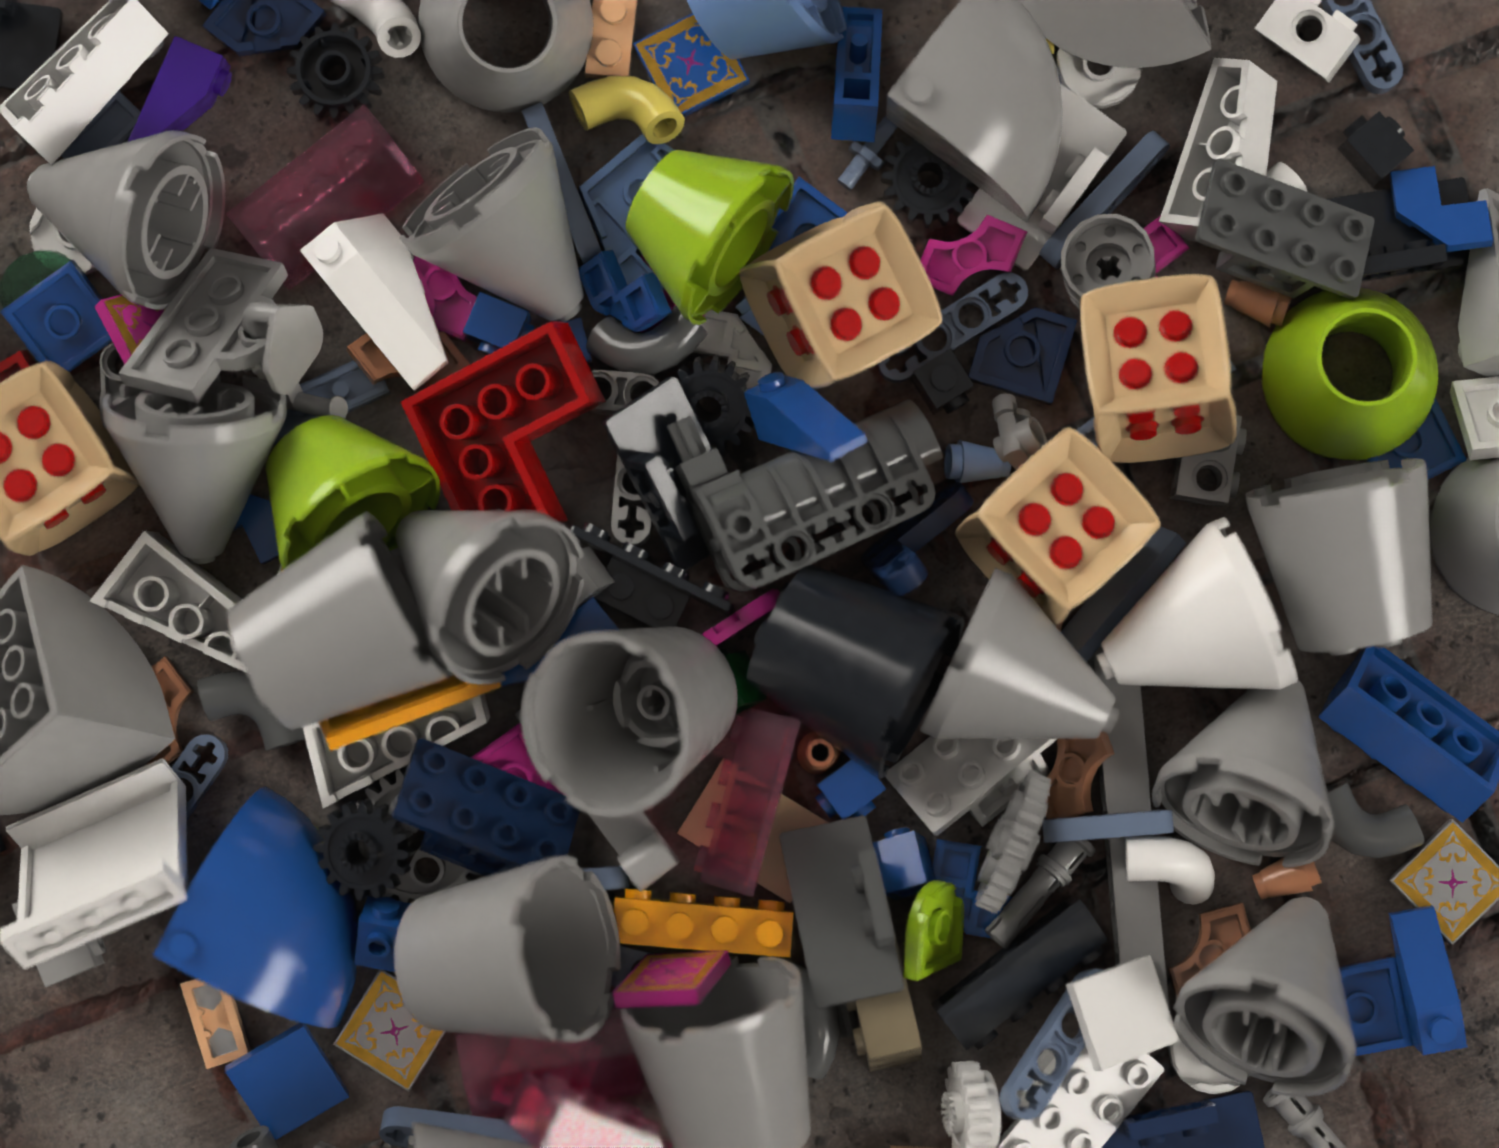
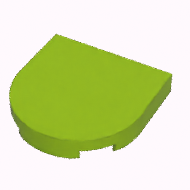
(933, 930)

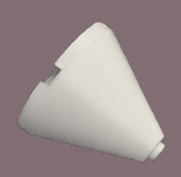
(1201, 624)

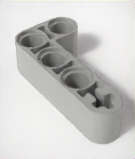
(622, 387)

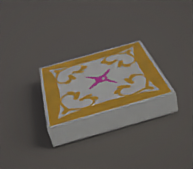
(1452, 877)
(387, 1035)

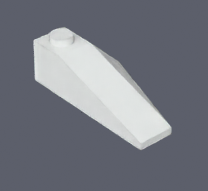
(382, 291)

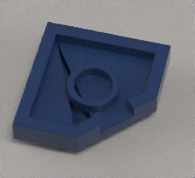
(263, 25)
(1024, 355)

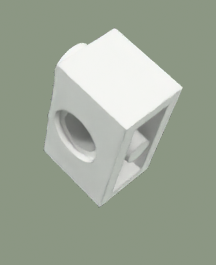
(1322, 55)

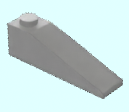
(1480, 301)

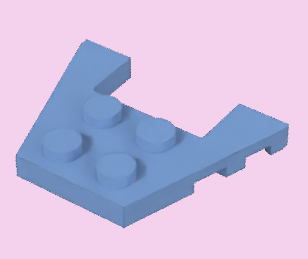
(609, 198)

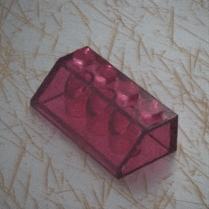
(339, 178)
(749, 800)
(497, 1064)

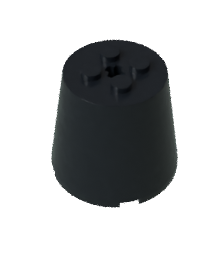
(853, 662)

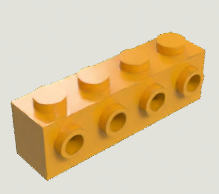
(704, 926)

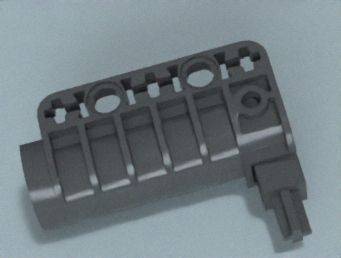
(805, 494)

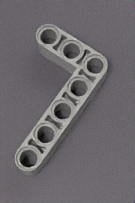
(638, 843)

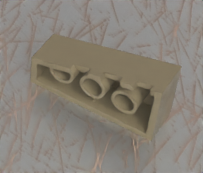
(887, 1027)

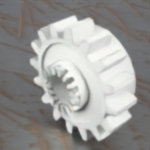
(971, 1106)

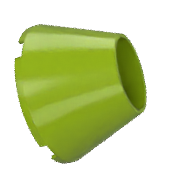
(703, 222)
(1321, 416)
(335, 472)

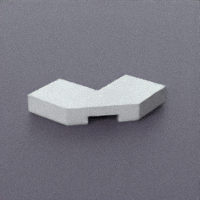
(731, 340)

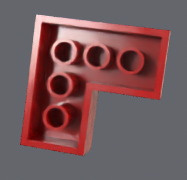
(486, 415)

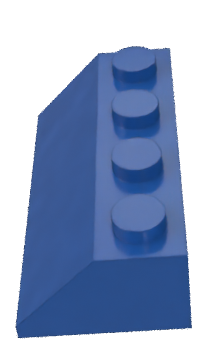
(1415, 731)

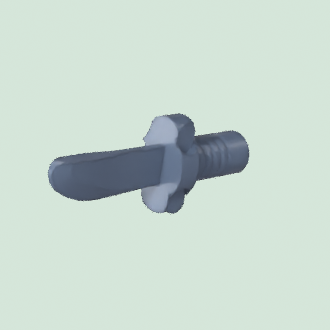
(866, 155)

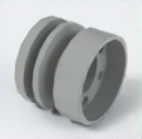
(1100, 245)

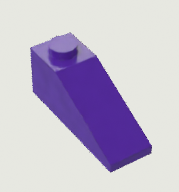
(183, 89)

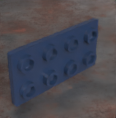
(481, 812)
(1205, 1123)

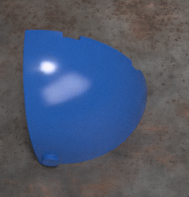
(267, 919)

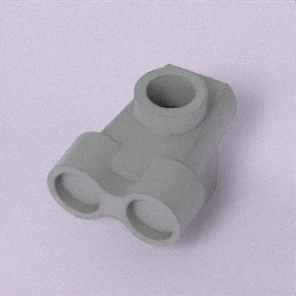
(1018, 431)

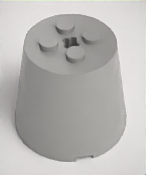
(1349, 553)
(334, 630)
(626, 715)
(512, 954)
(732, 1063)

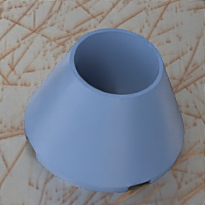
(768, 26)

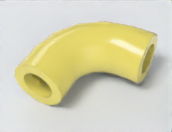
(628, 100)

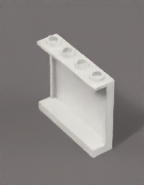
(98, 863)

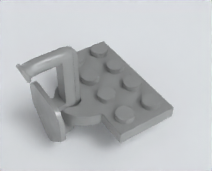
(231, 324)

